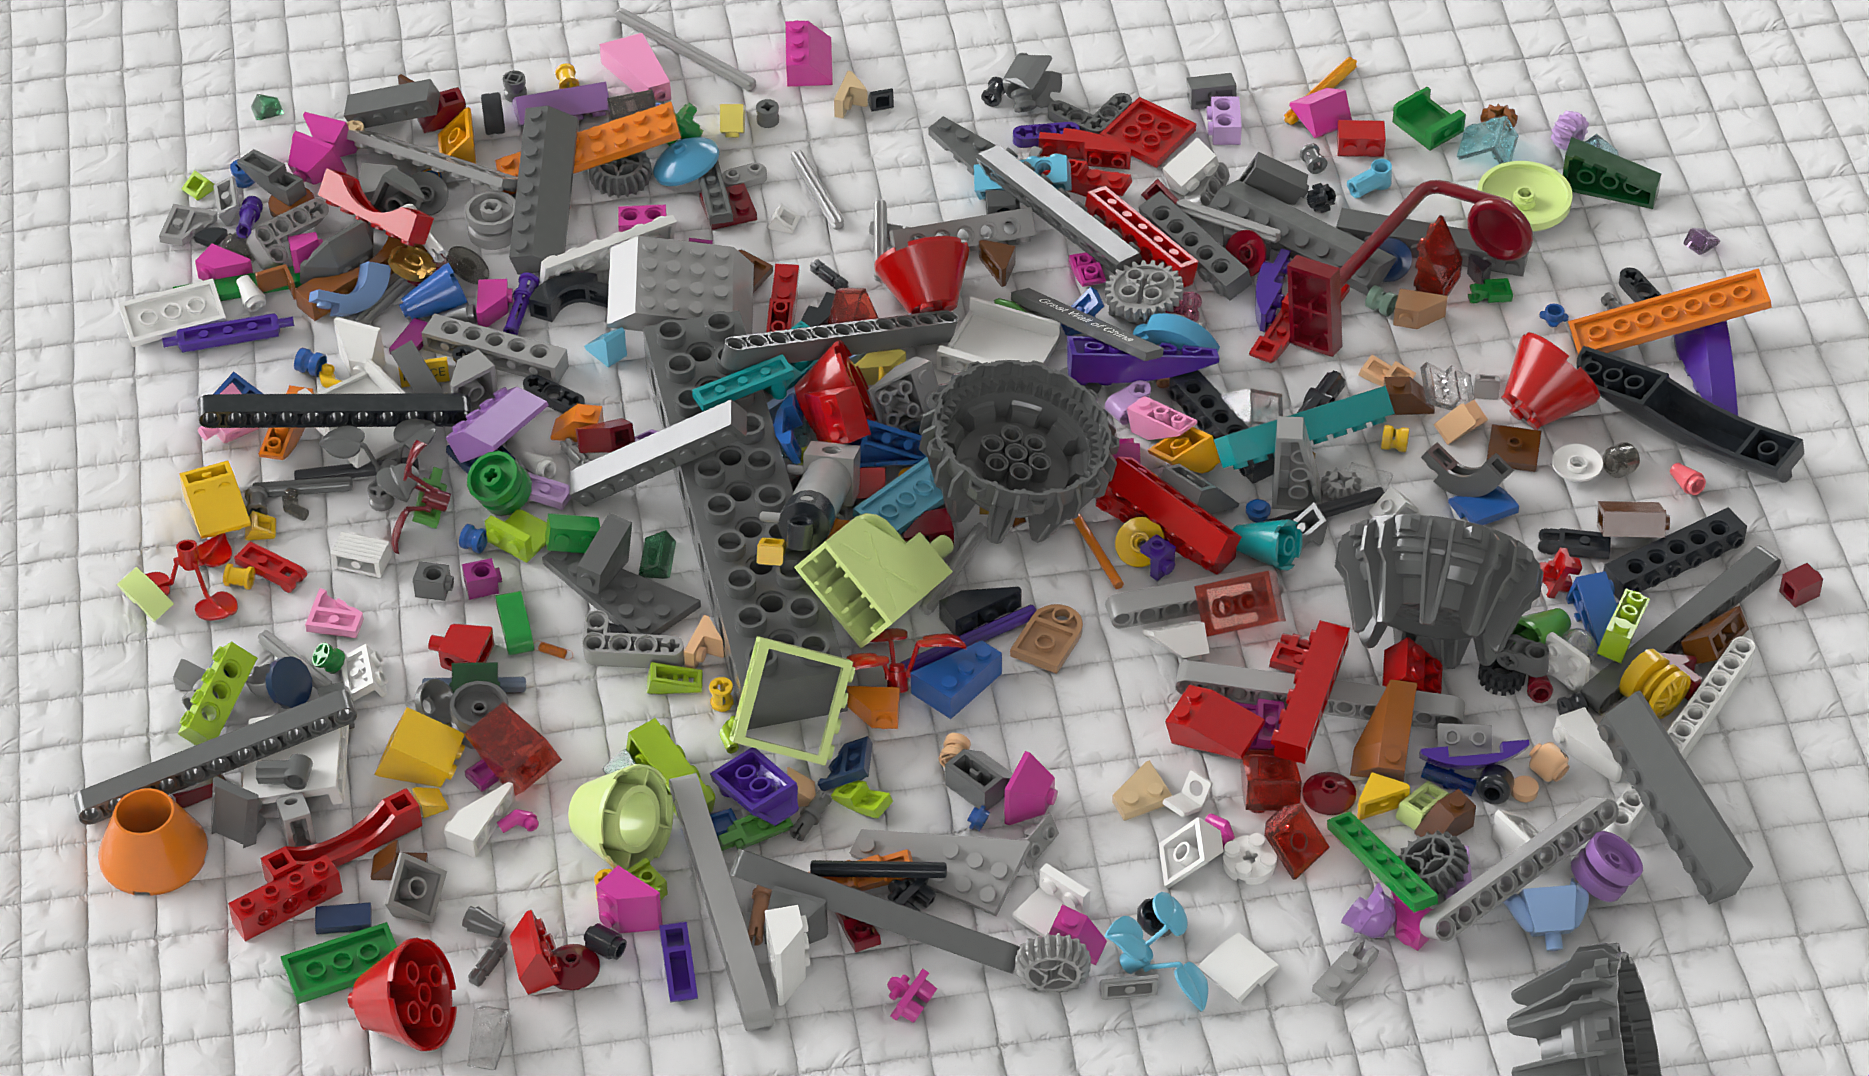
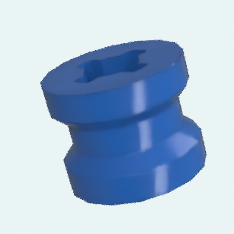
(241, 177)
(473, 538)

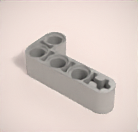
(271, 239)
(662, 648)

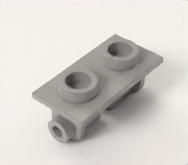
(1040, 835)

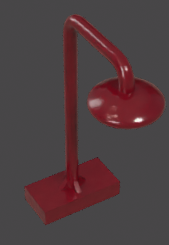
(1316, 286)

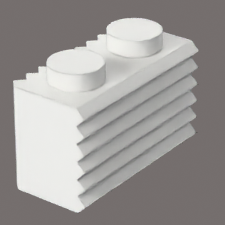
(361, 554)

